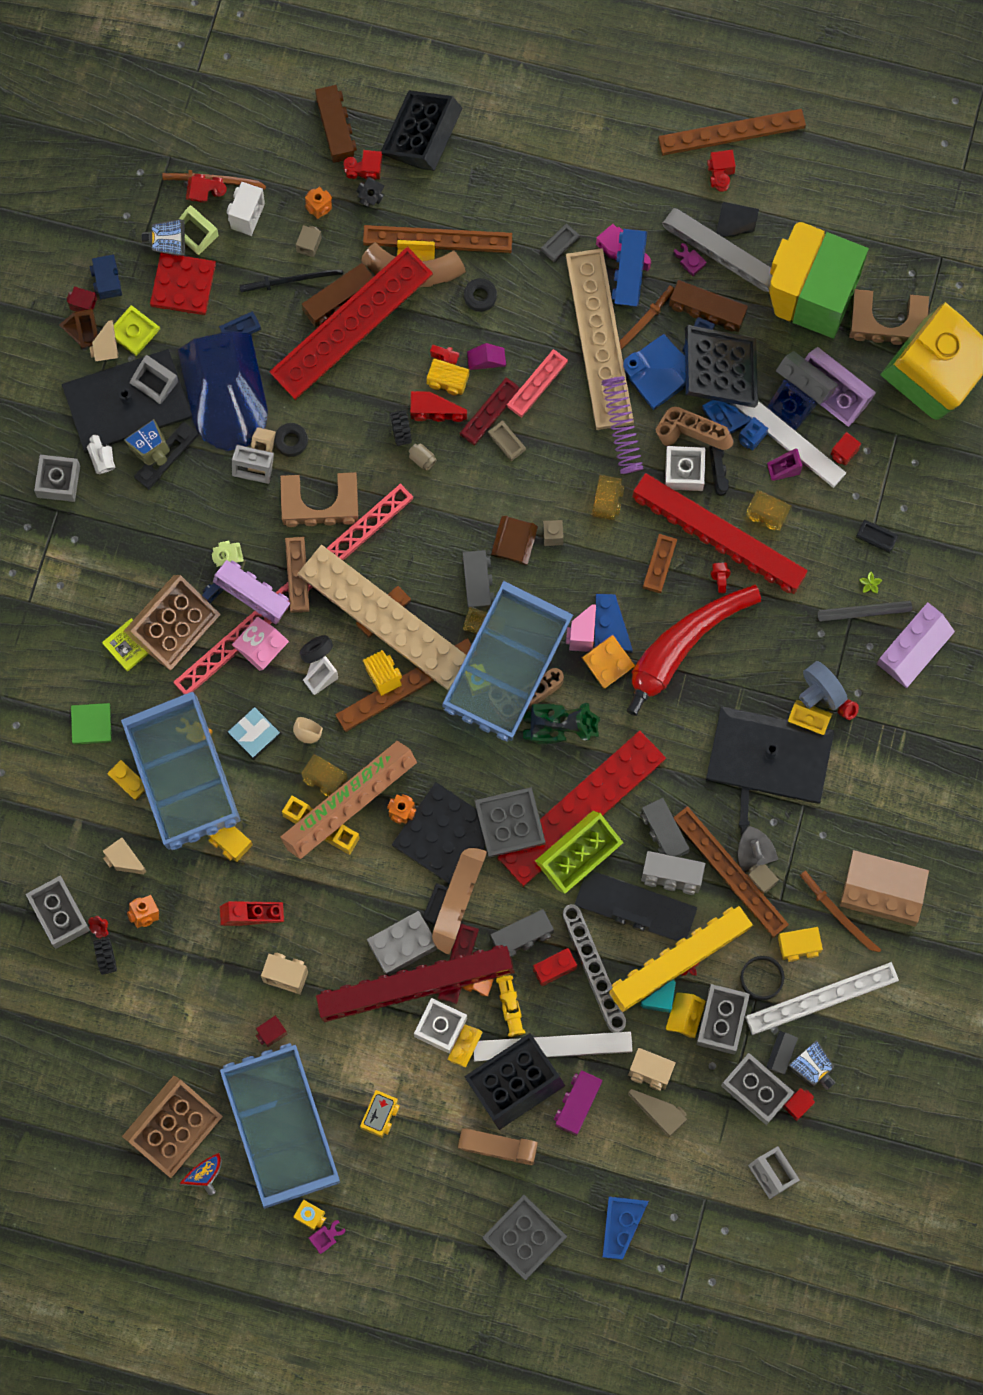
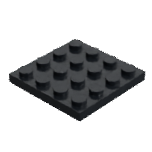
(721, 366)
(440, 832)

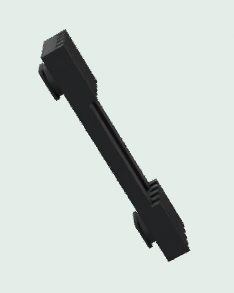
(185, 436)

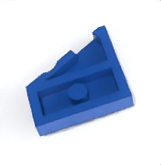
(725, 415)

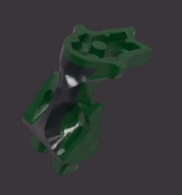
(543, 725)

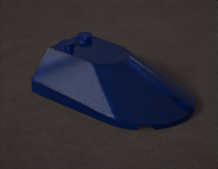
(224, 388)

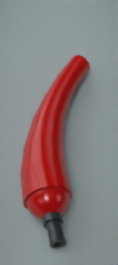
(670, 648)

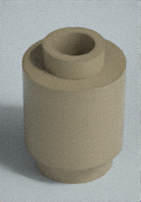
(422, 456)

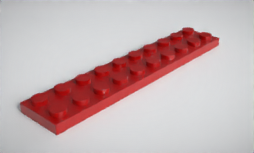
(351, 323)
(596, 793)

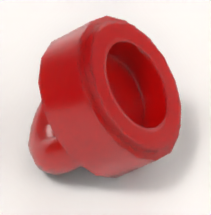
(848, 709)

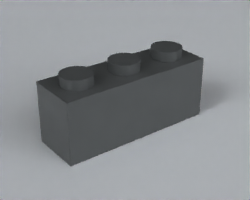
(806, 377)
(478, 580)
(664, 829)
(524, 933)

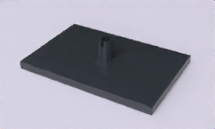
(101, 406)
(744, 758)

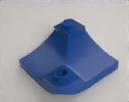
(657, 371)

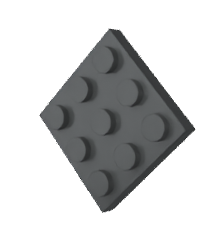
(510, 822)
(524, 1237)

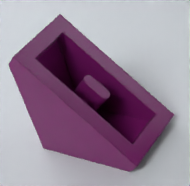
(486, 357)
(785, 465)

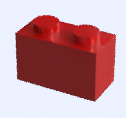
(554, 967)

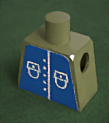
(149, 444)

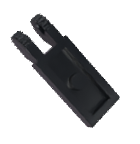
(718, 470)

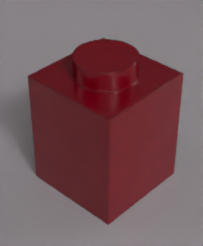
(81, 299)
(270, 1032)

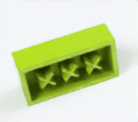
(579, 852)

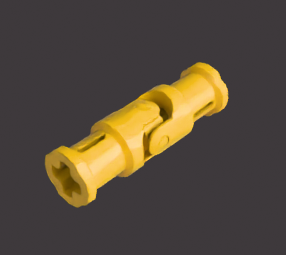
(509, 1004)

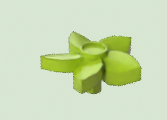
(870, 583)

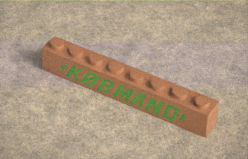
(348, 799)

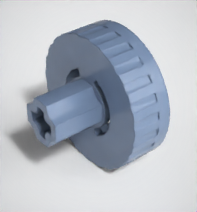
(822, 687)

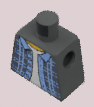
(167, 237)
(813, 1066)

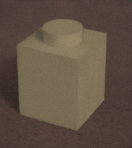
(308, 241)
(553, 532)
(762, 877)

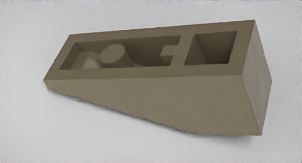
(663, 1114)

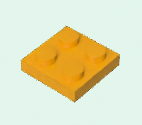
(608, 661)

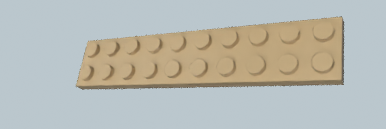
(598, 334)
(383, 616)

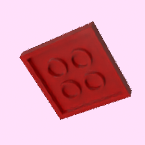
(183, 283)

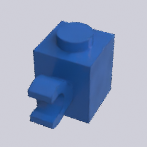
(753, 434)

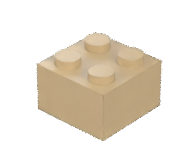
(284, 973)
(651, 1069)

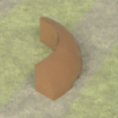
(443, 268)
(457, 898)

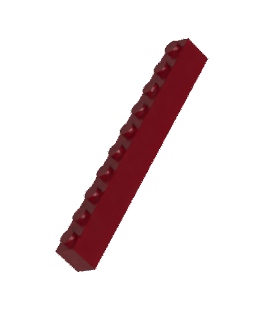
(415, 984)

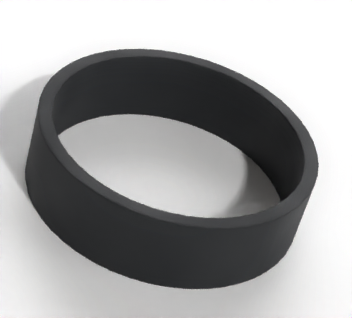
(776, 963)

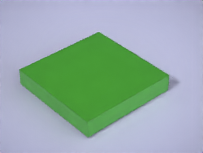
(91, 723)

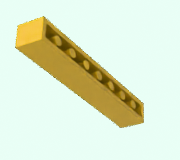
(680, 959)

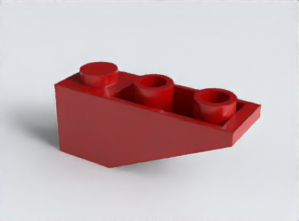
(431, 406)
(251, 913)

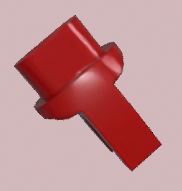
(446, 355)
(720, 573)

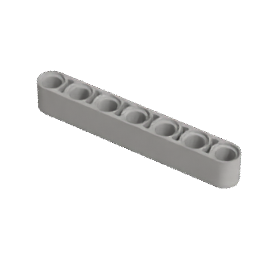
(718, 249)
(588, 960)

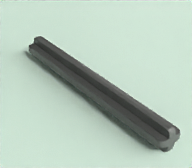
(863, 611)

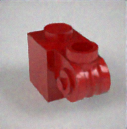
(721, 165)
(368, 167)
(199, 187)

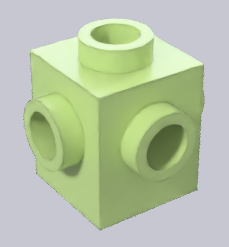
(227, 552)

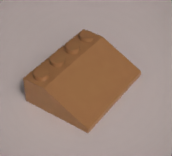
(172, 622)
(884, 888)
(172, 1126)

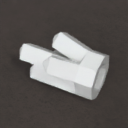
(100, 456)

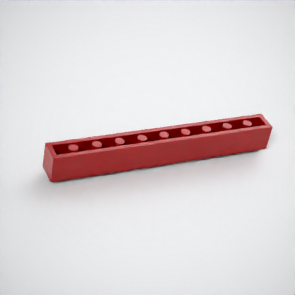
(719, 533)

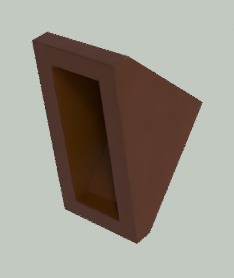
(81, 327)

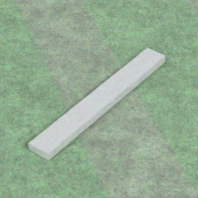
(791, 439)
(821, 998)
(562, 1045)

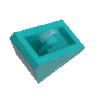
(661, 999)

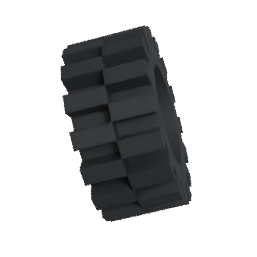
(400, 427)
(105, 956)

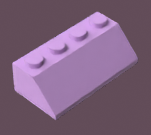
(849, 396)
(251, 592)
(916, 645)

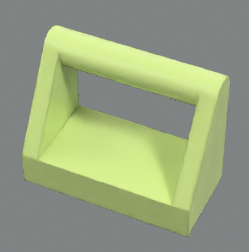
(202, 223)

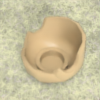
(307, 730)

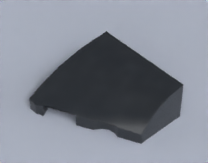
(736, 219)

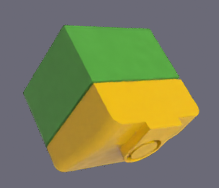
(815, 278)
(938, 362)

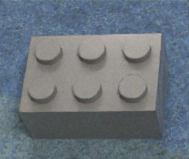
(673, 873)
(57, 912)
(402, 943)
(723, 1019)
(757, 1089)

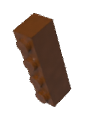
(334, 123)
(331, 298)
(708, 306)

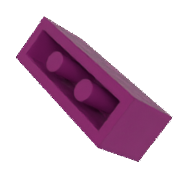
(577, 1102)

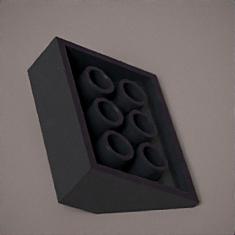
(422, 129)
(514, 1081)

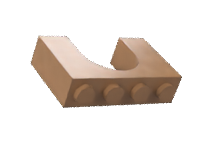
(865, 326)
(296, 512)

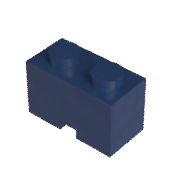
(106, 275)

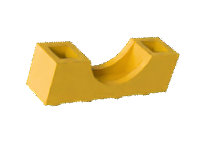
(341, 838)

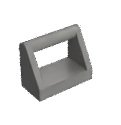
(158, 370)
(252, 459)
(767, 1177)

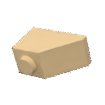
(105, 344)
(264, 441)
(122, 858)

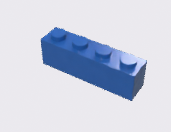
(630, 267)

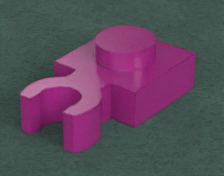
(691, 261)
(324, 1237)

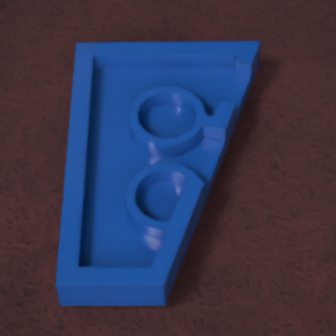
(610, 621)
(621, 1224)

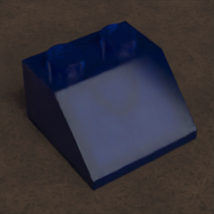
(791, 405)

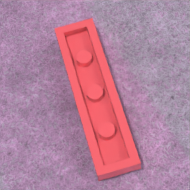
(537, 383)

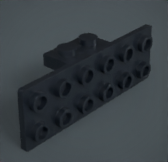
(635, 906)

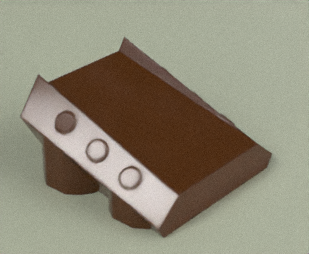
(514, 540)

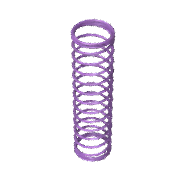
(611, 382)

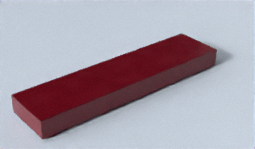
(489, 411)
(463, 945)

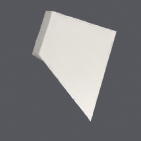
(320, 675)

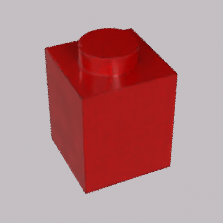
(845, 449)
(799, 1103)

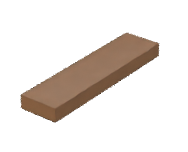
(297, 586)

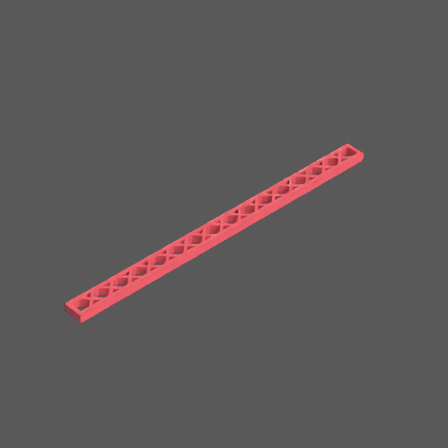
(335, 545)

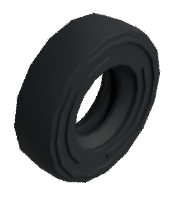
(480, 283)
(291, 451)
(316, 649)

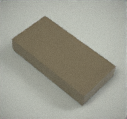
(506, 440)

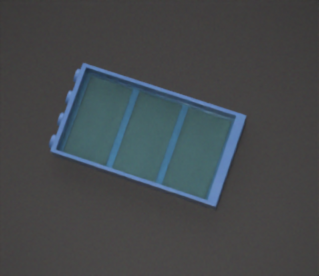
(506, 661)
(181, 771)
(279, 1125)

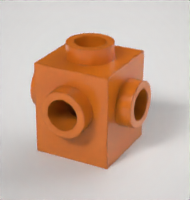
(318, 202)
(401, 816)
(143, 911)

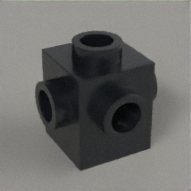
(375, 187)

